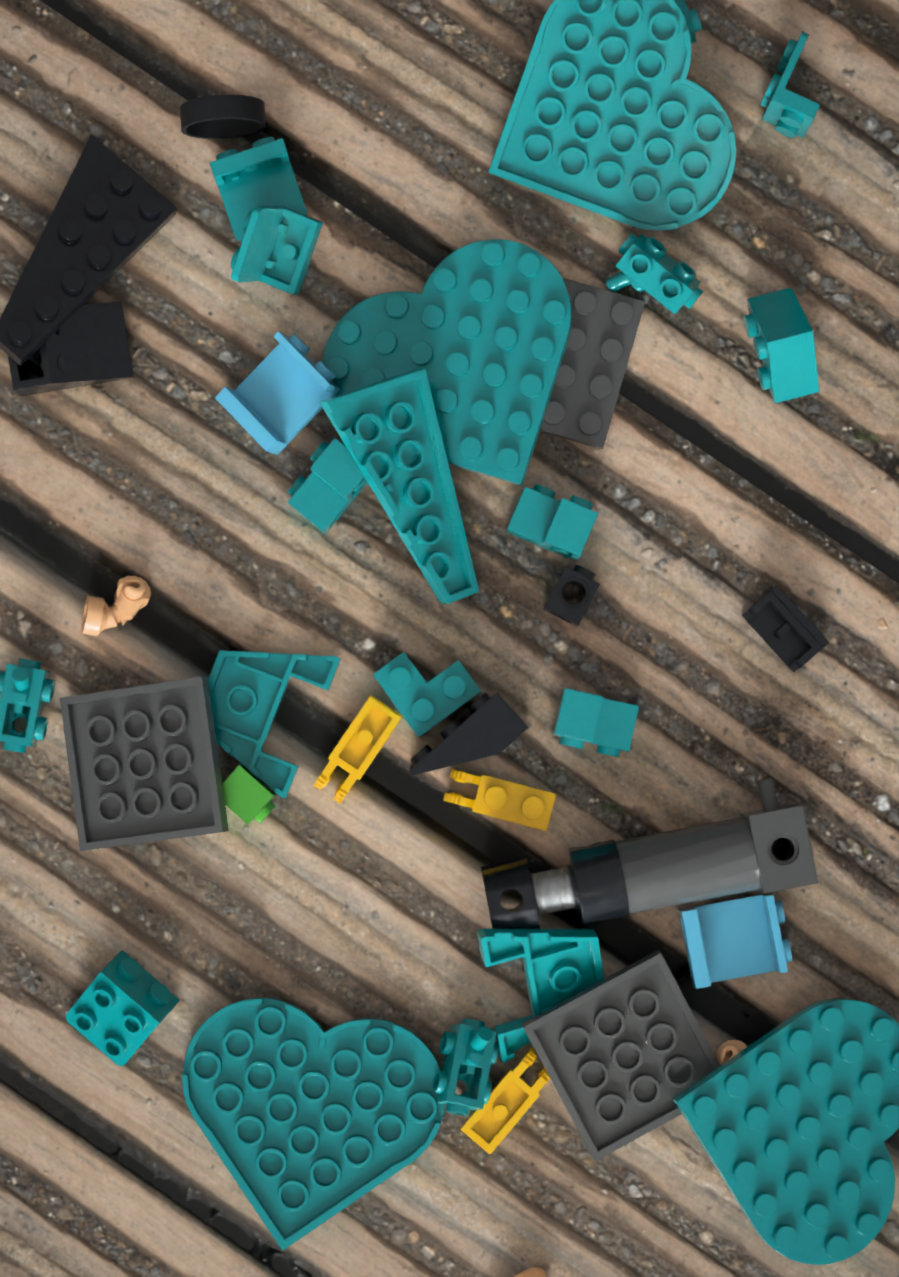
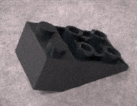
(80, 353)
(482, 735)

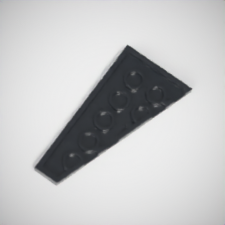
(91, 235)

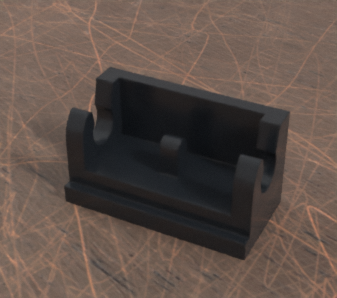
(785, 628)

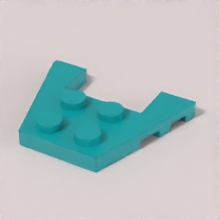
(246, 698)
(555, 968)

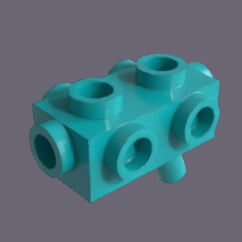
(652, 270)
(23, 695)
(468, 1057)

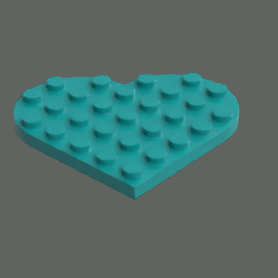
(615, 118)
(490, 345)
(309, 1111)
(805, 1128)

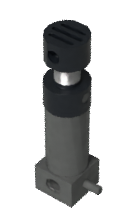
(661, 868)

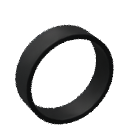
(222, 116)

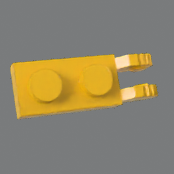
(360, 745)
(505, 800)
(506, 1105)

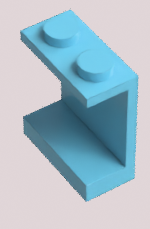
(280, 394)
(734, 939)

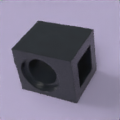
(560, 607)

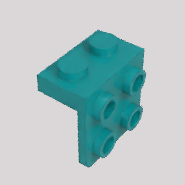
(785, 109)
(256, 179)
(276, 248)
(121, 1008)

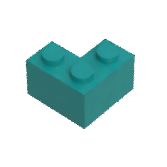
(783, 344)
(329, 487)
(553, 523)
(423, 702)
(594, 720)

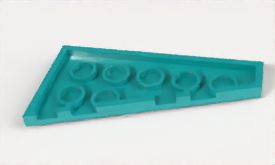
(402, 455)

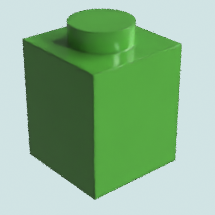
(247, 796)

